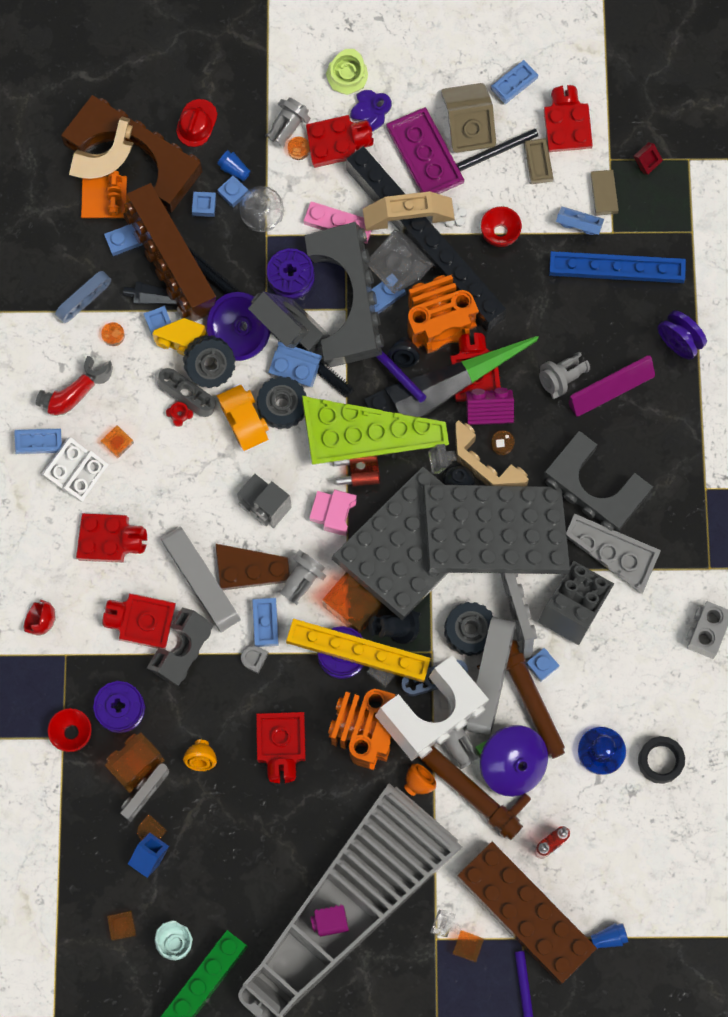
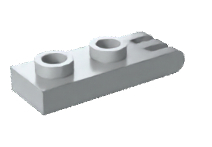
(145, 791)

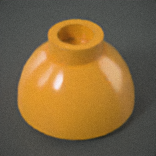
(200, 756)

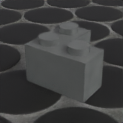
(265, 500)

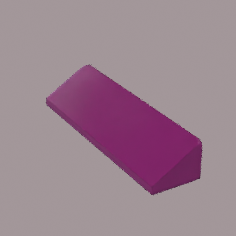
(612, 386)

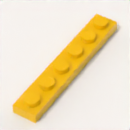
(358, 650)

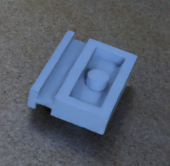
(296, 364)

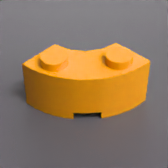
(242, 417)

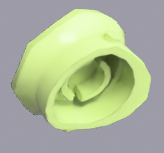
(347, 72)

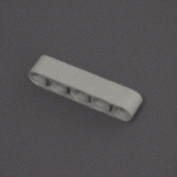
(200, 579)
(492, 672)

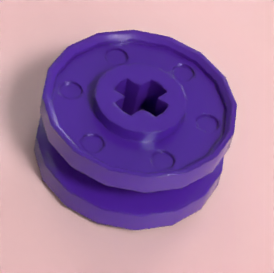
(290, 261)
(682, 334)
(338, 667)
(109, 697)

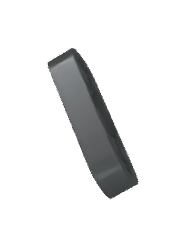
(183, 383)

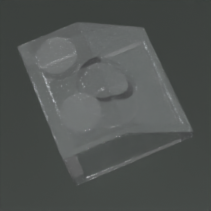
(399, 262)

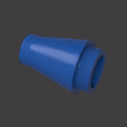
(233, 165)
(610, 937)

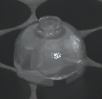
(261, 208)

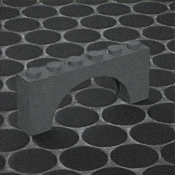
(359, 335)

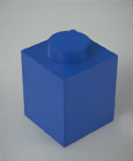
(148, 855)

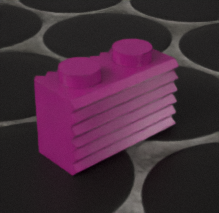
(490, 406)
(330, 921)

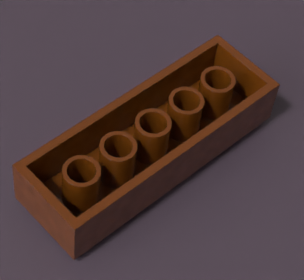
(168, 253)
(526, 913)

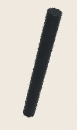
(497, 149)

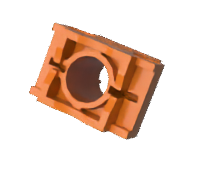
(439, 313)
(362, 728)

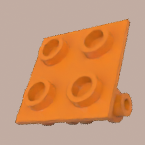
(104, 196)

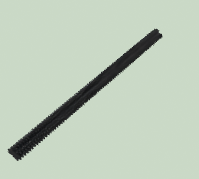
(227, 288)

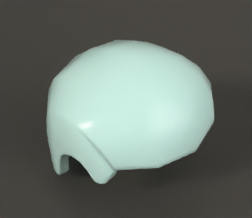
(173, 940)

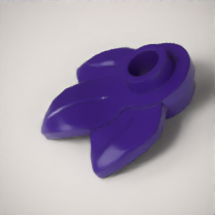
(368, 109)

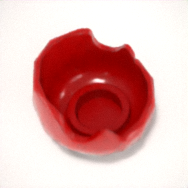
(40, 618)

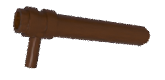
(533, 701)
(497, 815)

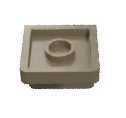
(470, 117)

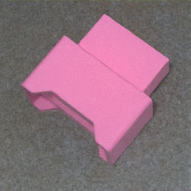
(333, 510)

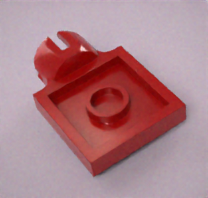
(567, 121)
(337, 139)
(466, 351)
(109, 538)
(140, 620)
(281, 743)

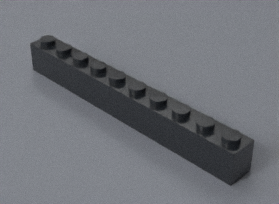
(446, 260)

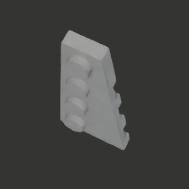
(617, 552)
(518, 610)

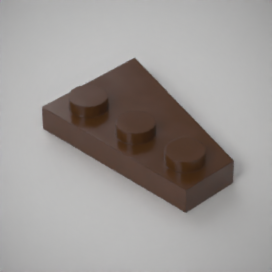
(249, 568)

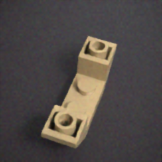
(407, 207)
(487, 475)

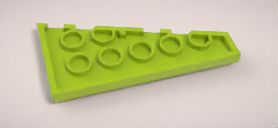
(355, 432)

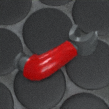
(65, 400)

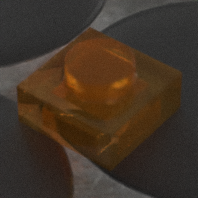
(117, 441)
(121, 925)
(468, 946)

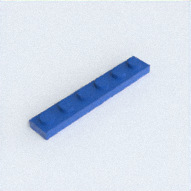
(617, 267)

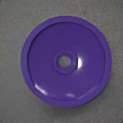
(227, 322)
(503, 755)

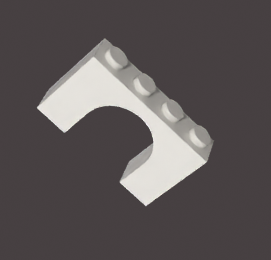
(417, 735)

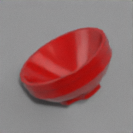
(501, 217)
(65, 719)

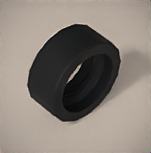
(674, 747)

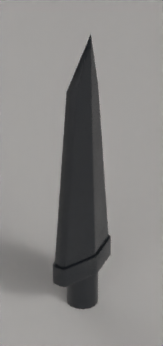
(148, 294)

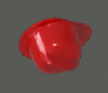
(196, 122)

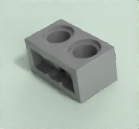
(714, 631)

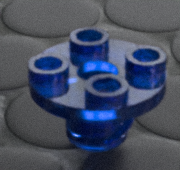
(601, 751)

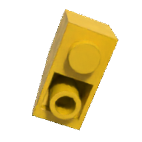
(178, 334)

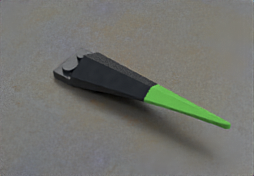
(442, 383)

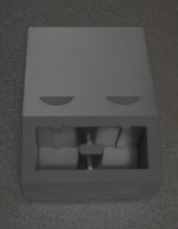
(575, 603)

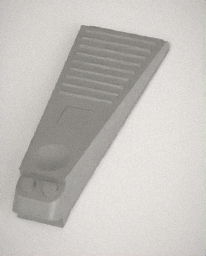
(371, 877)

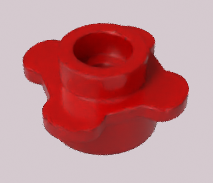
(173, 413)

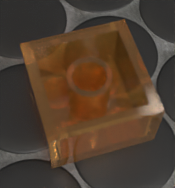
(352, 603)
(134, 761)

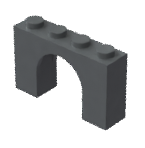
(288, 321)
(610, 511)

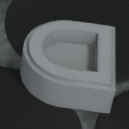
(253, 658)

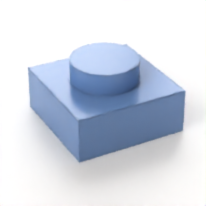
(232, 191)
(204, 204)
(157, 318)
(542, 664)

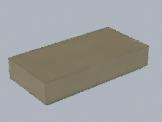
(538, 161)
(604, 192)

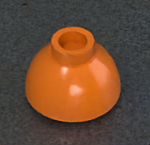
(419, 780)

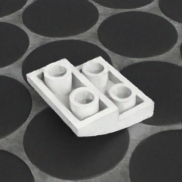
(75, 469)

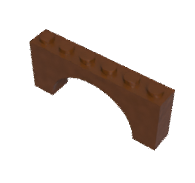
(98, 124)

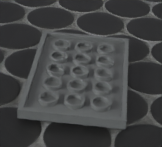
(495, 529)
(391, 550)

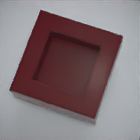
(648, 158)

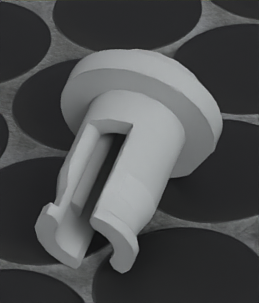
(293, 113)
(557, 376)
(302, 577)
(461, 748)

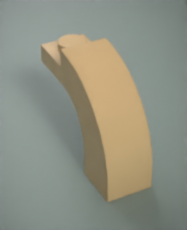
(99, 165)

